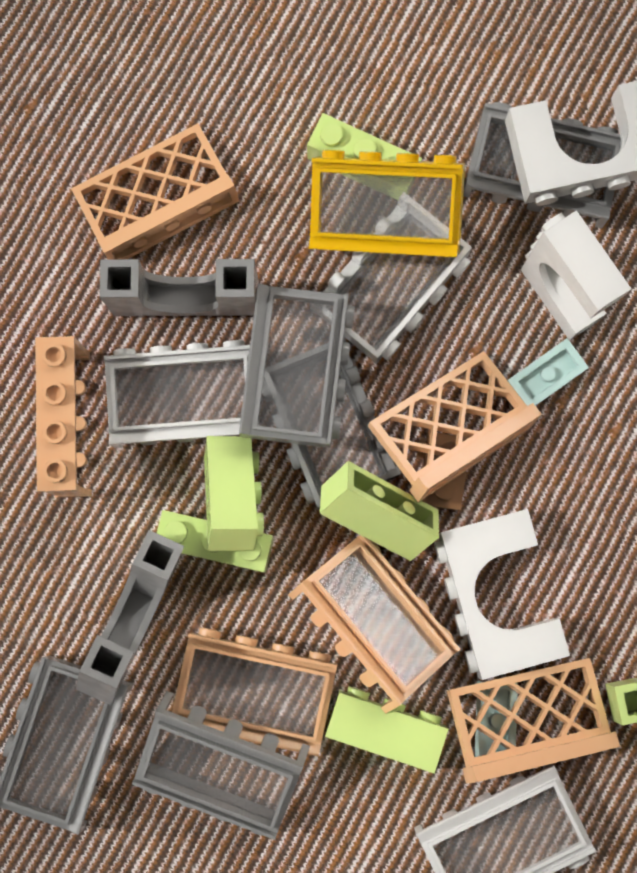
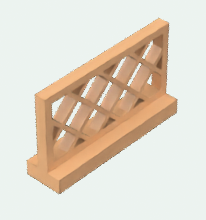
(163, 221)
(466, 453)
(539, 753)

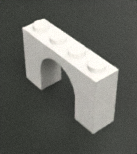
(550, 173)
(573, 274)
(494, 649)

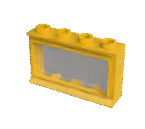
(387, 204)

